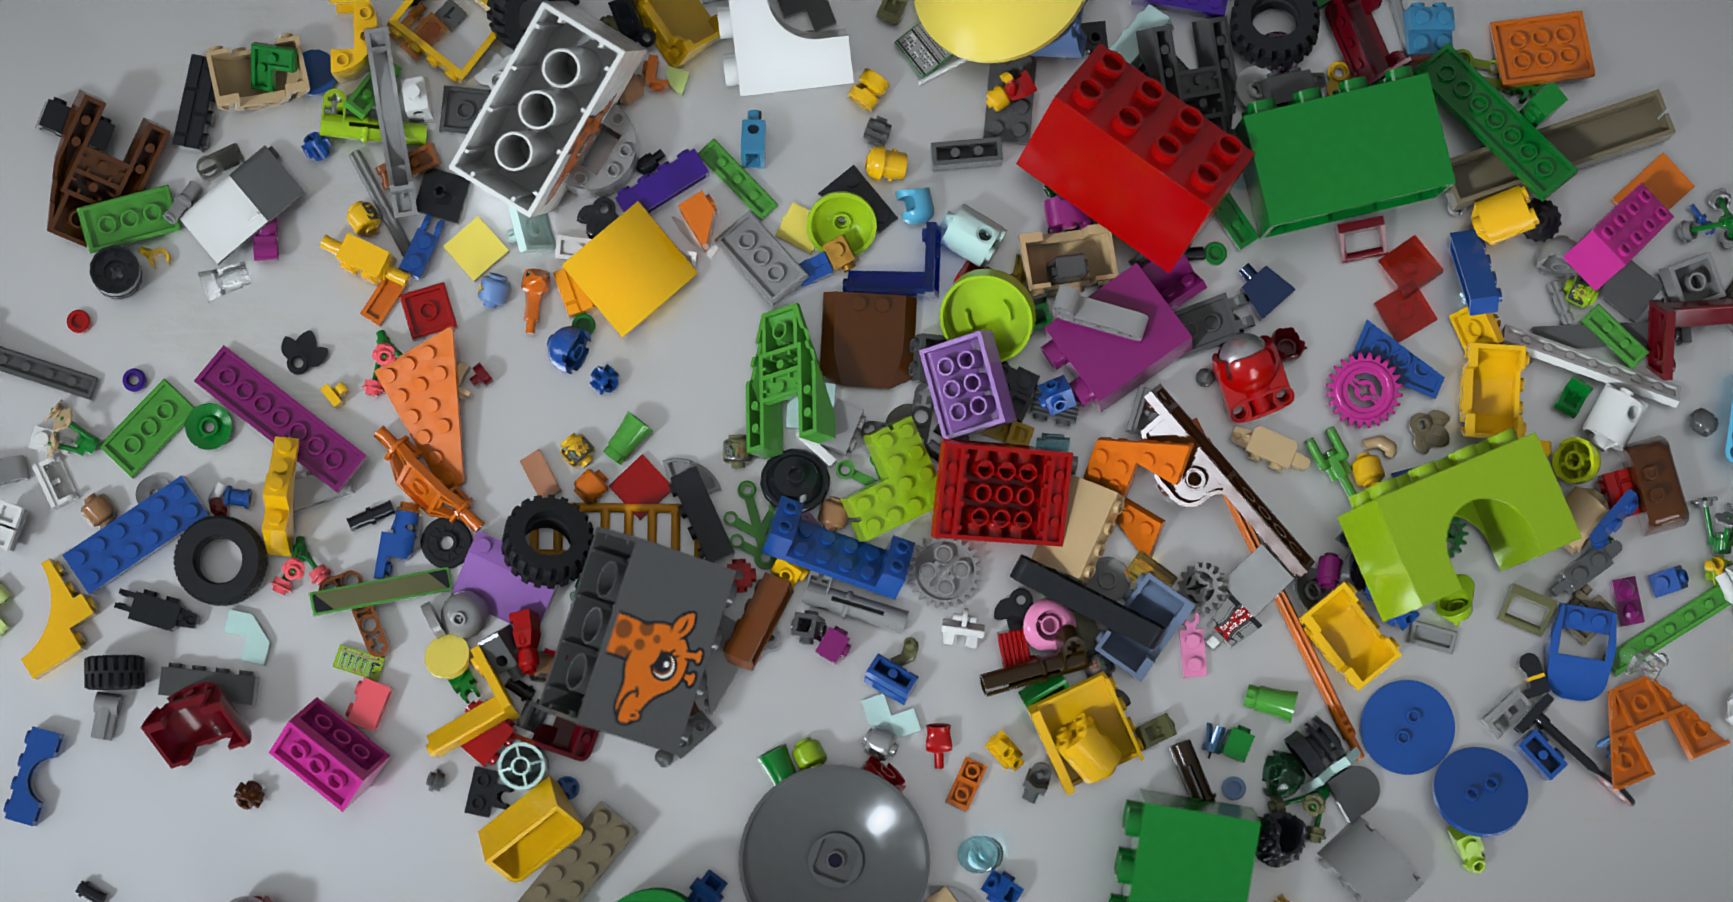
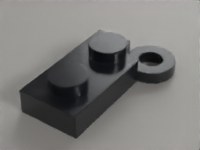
(630, 22)

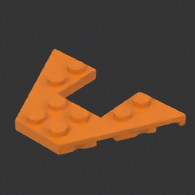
(1114, 467)
(1640, 706)

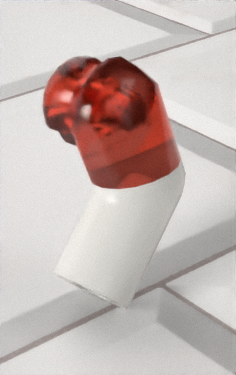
(215, 500)

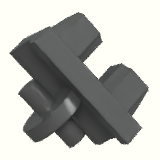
(1036, 781)

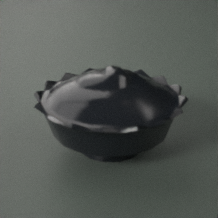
(1548, 218)

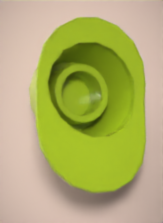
(1458, 605)

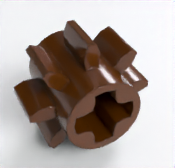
(249, 795)

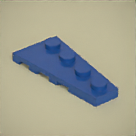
(1413, 371)

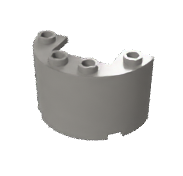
(617, 168)
(1369, 864)

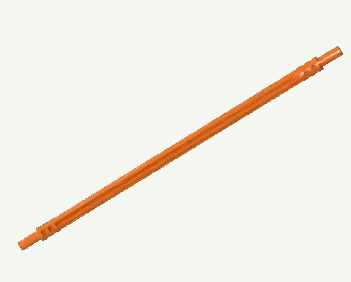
(1300, 638)

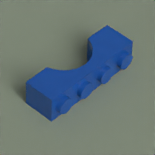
(24, 804)

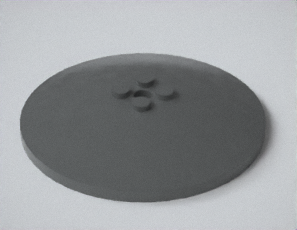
(827, 813)

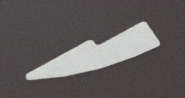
(686, 231)

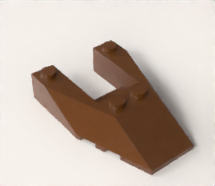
(91, 176)

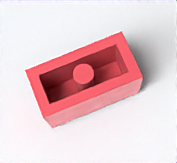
(369, 704)

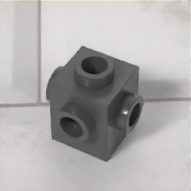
(801, 624)

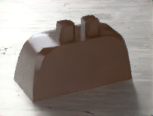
(1656, 485)

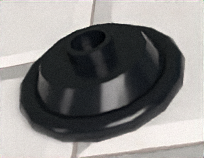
(796, 476)

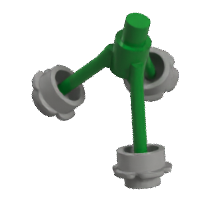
(1720, 201)

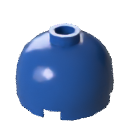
(568, 348)

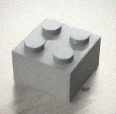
(1692, 279)
(848, 420)

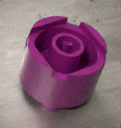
(1062, 216)

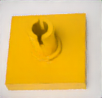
(1476, 328)

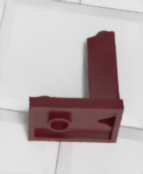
(1668, 316)

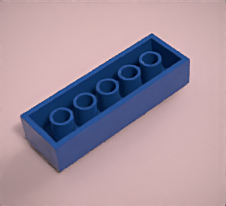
(136, 535)

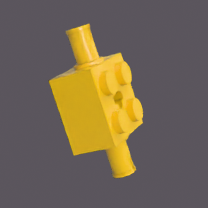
(365, 258)

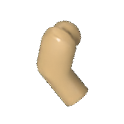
(1381, 442)

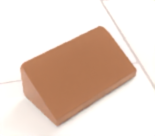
(540, 474)

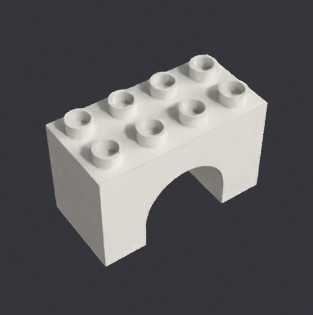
(777, 56)

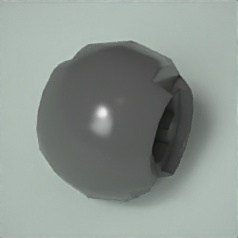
(1703, 422)

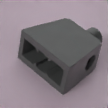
(502, 652)

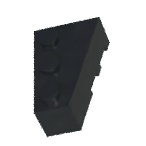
(54, 118)

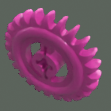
(1382, 404)

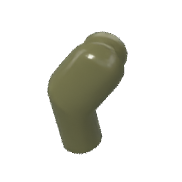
(908, 652)

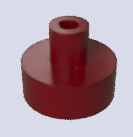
(481, 375)

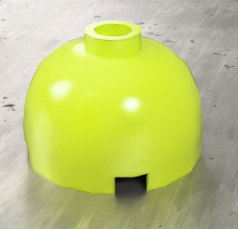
(1576, 460)

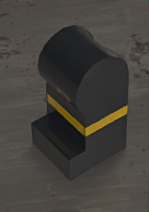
(1533, 674)

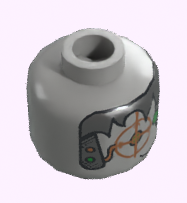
(880, 743)

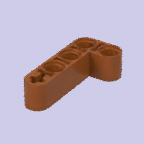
(363, 615)

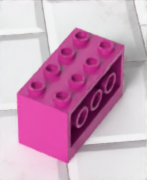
(1618, 237)
(329, 754)

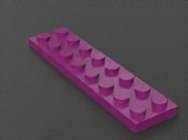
(279, 415)

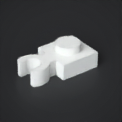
(41, 437)

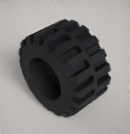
(114, 672)

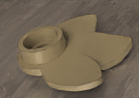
(1433, 431)

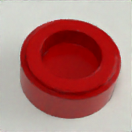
(79, 321)

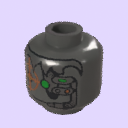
(1098, 663)

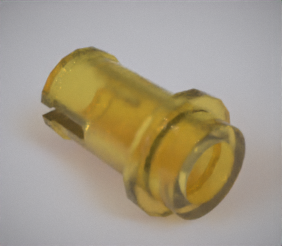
(1018, 271)

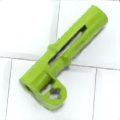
(355, 128)

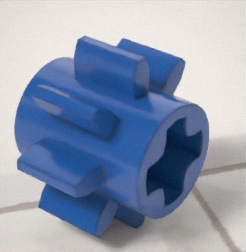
(316, 146)
(604, 379)

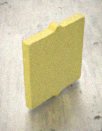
(794, 228)

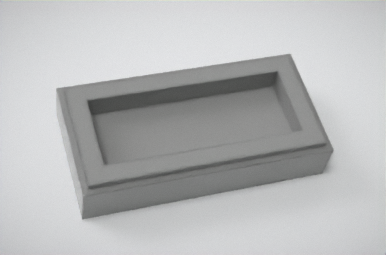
(1432, 637)

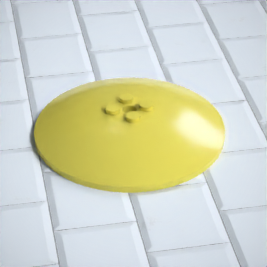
(995, 28)

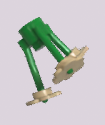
(86, 441)

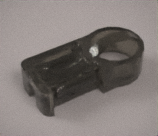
(224, 160)

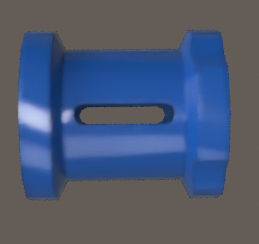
(238, 497)

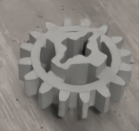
(1196, 579)

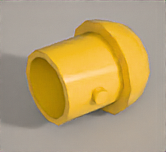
(886, 163)

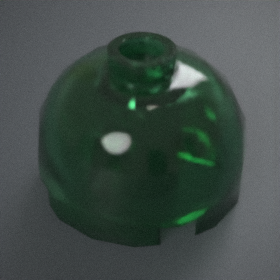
(1282, 775)

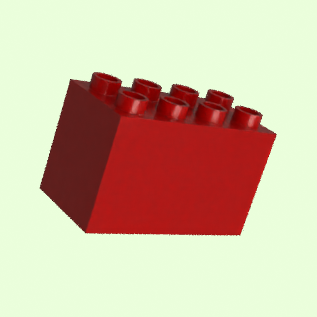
(1134, 157)

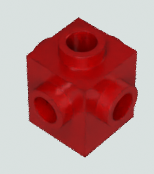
(749, 574)

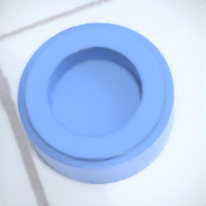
(1233, 788)

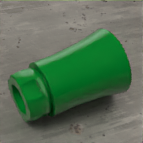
(777, 763)

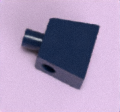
(1264, 290)

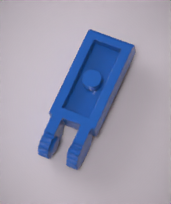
(420, 248)
(1614, 519)

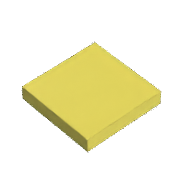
(476, 248)

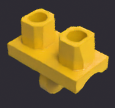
(1005, 751)

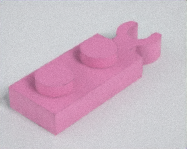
(1192, 649)

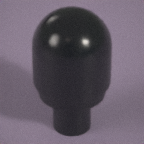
(649, 162)

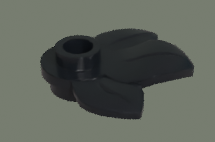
(595, 219)
(303, 349)
(1011, 610)

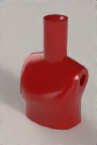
(938, 742)

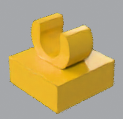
(334, 394)

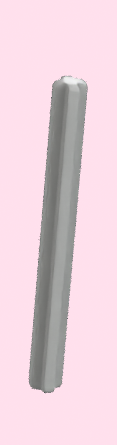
(380, 201)

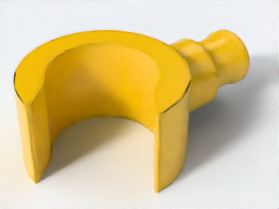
(150, 254)

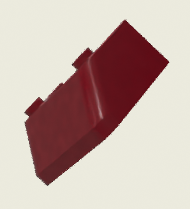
(1362, 41)
(564, 736)

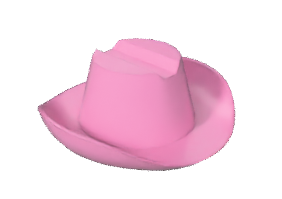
(1043, 621)

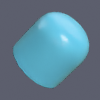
(918, 205)

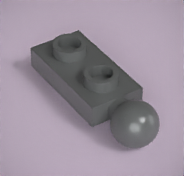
(700, 730)

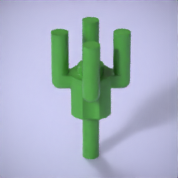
(1333, 460)

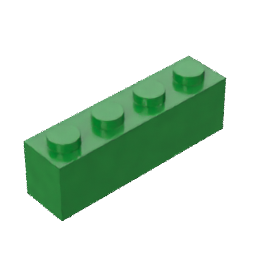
(1543, 105)

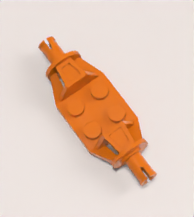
(423, 485)

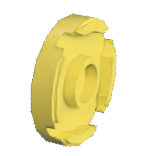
(447, 657)

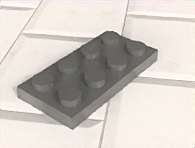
(1014, 121)

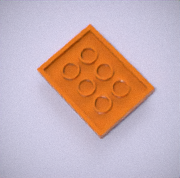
(1542, 49)

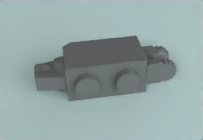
(1586, 568)

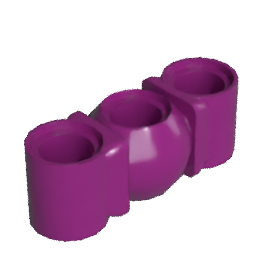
(266, 243)

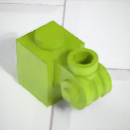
(1469, 849)

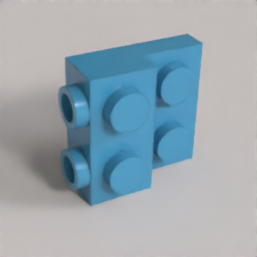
(1427, 28)

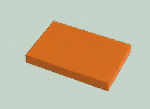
(1662, 180)

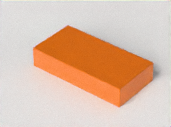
(382, 302)

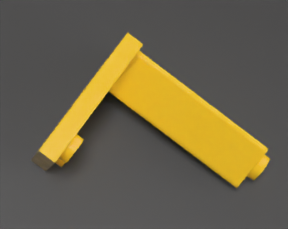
(478, 719)

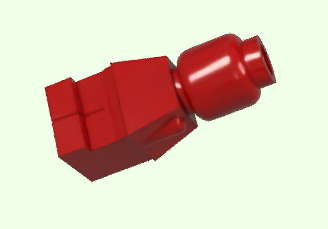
(527, 639)

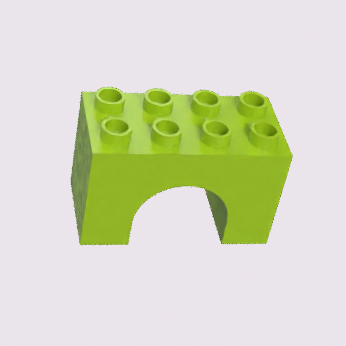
(1404, 521)

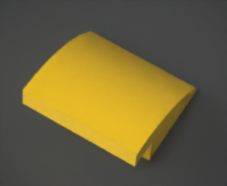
(630, 269)

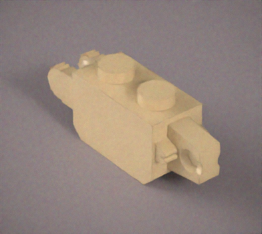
(1270, 447)

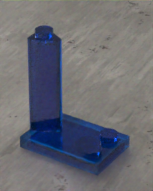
(903, 282)

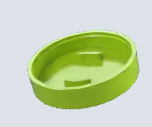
(989, 302)

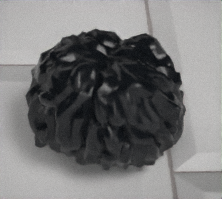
(1280, 839)

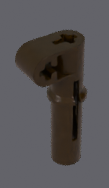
(1040, 668)
(1184, 756)

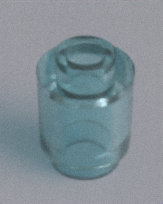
(1053, 442)

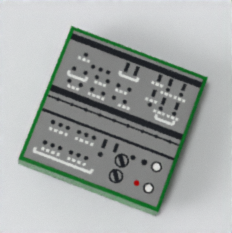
(922, 50)

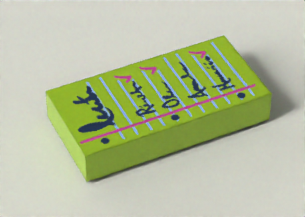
(359, 662)

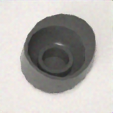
(1351, 573)

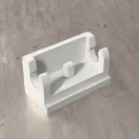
(55, 482)

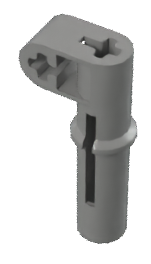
(820, 597)

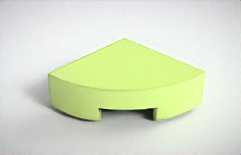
(677, 79)

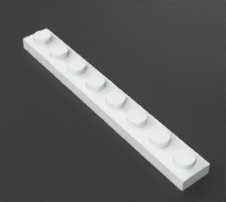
(1593, 366)

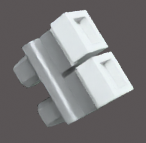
(11, 524)

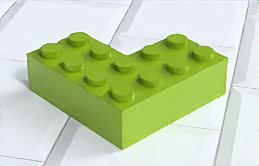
(905, 482)

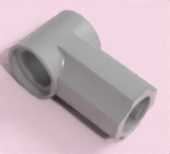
(106, 709)

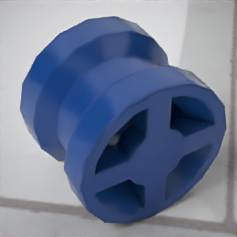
(563, 782)

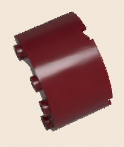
(192, 719)

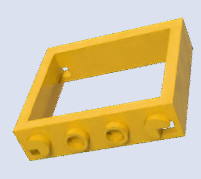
(433, 57)

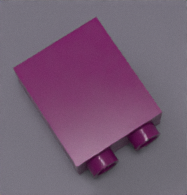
(1112, 365)

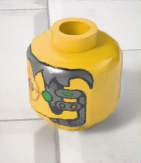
(363, 218)
(577, 450)

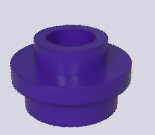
(129, 375)

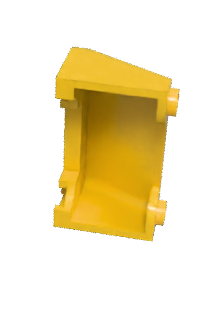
(680, 28)

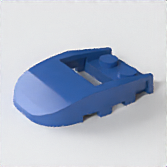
(1573, 675)

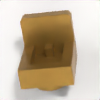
(840, 254)

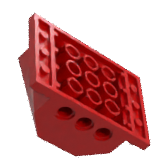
(1001, 493)

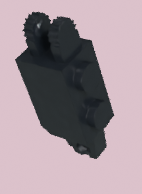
(158, 612)

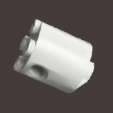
(1613, 418)

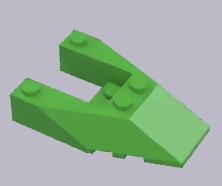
(783, 370)

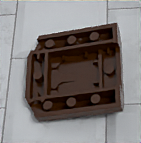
(867, 339)

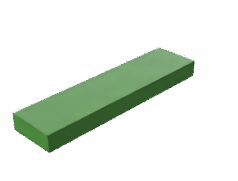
(737, 179)

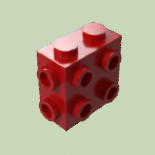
(486, 746)

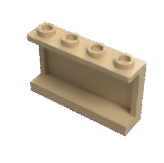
(1087, 527)

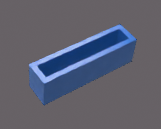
(1474, 272)

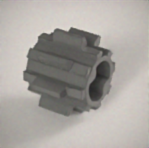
(877, 131)

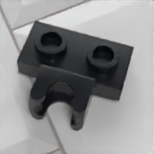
(485, 792)

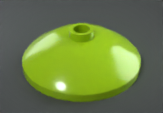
(858, 227)

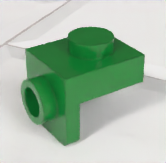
(1573, 396)

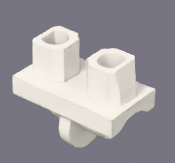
(962, 625)

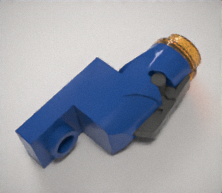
(402, 541)

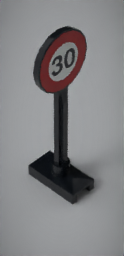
(1537, 717)

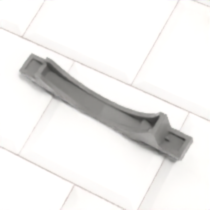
(390, 122)

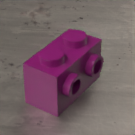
(834, 645)

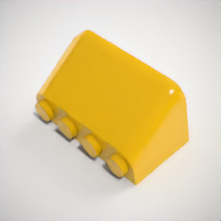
(530, 831)

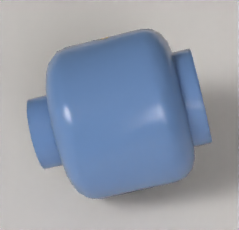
(494, 290)

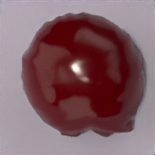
(1288, 344)

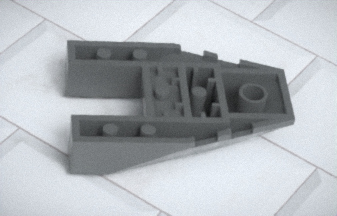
(1205, 88)

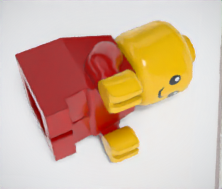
(1014, 89)

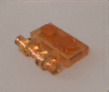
(429, 29)

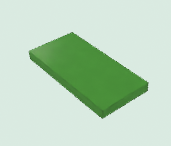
(126, 218)
(147, 428)

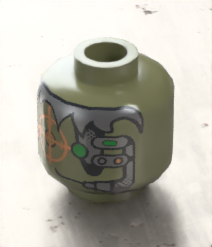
(736, 451)

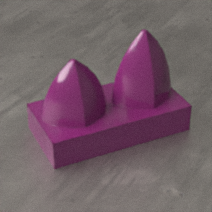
(1627, 601)

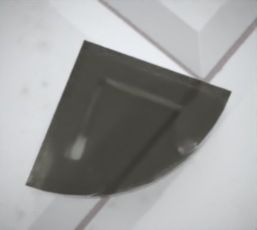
(898, 412)

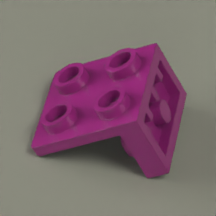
(1177, 285)

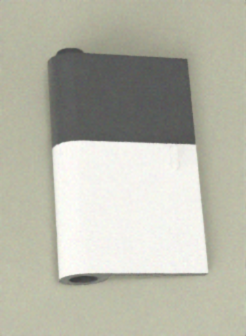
(242, 204)

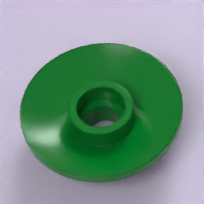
(198, 421)

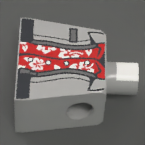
(1231, 624)

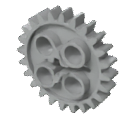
(960, 585)

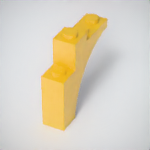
(279, 496)
(67, 613)

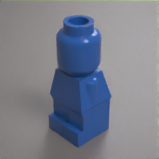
(816, 268)

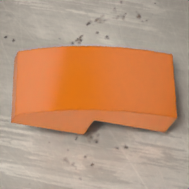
(966, 784)

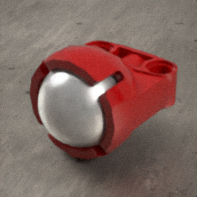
(1251, 377)

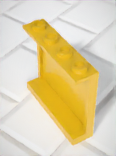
(1096, 699)

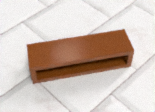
(758, 621)

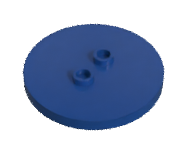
(1407, 727)
(1480, 792)

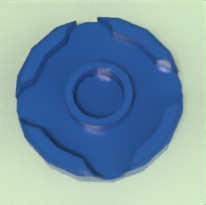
(318, 72)

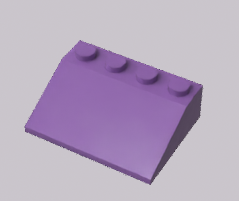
(967, 385)
(493, 581)

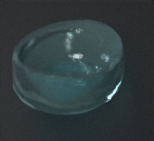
(980, 854)

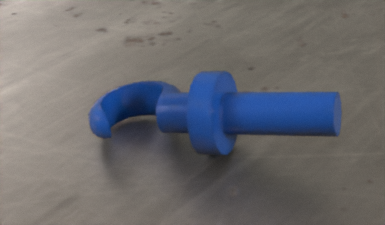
(1701, 218)

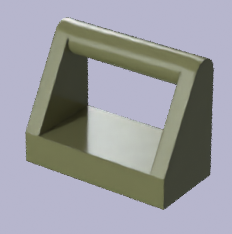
(1532, 597)

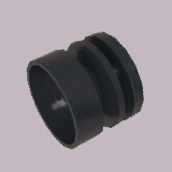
(115, 259)
(1315, 746)

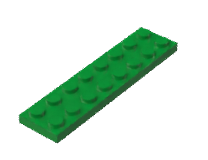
(1496, 122)

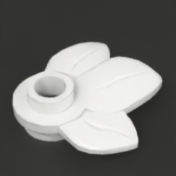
(492, 68)

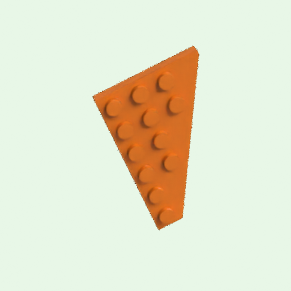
(427, 399)

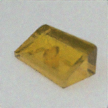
(1144, 563)

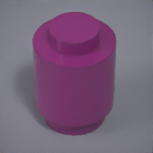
(1329, 570)

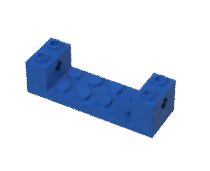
(837, 554)

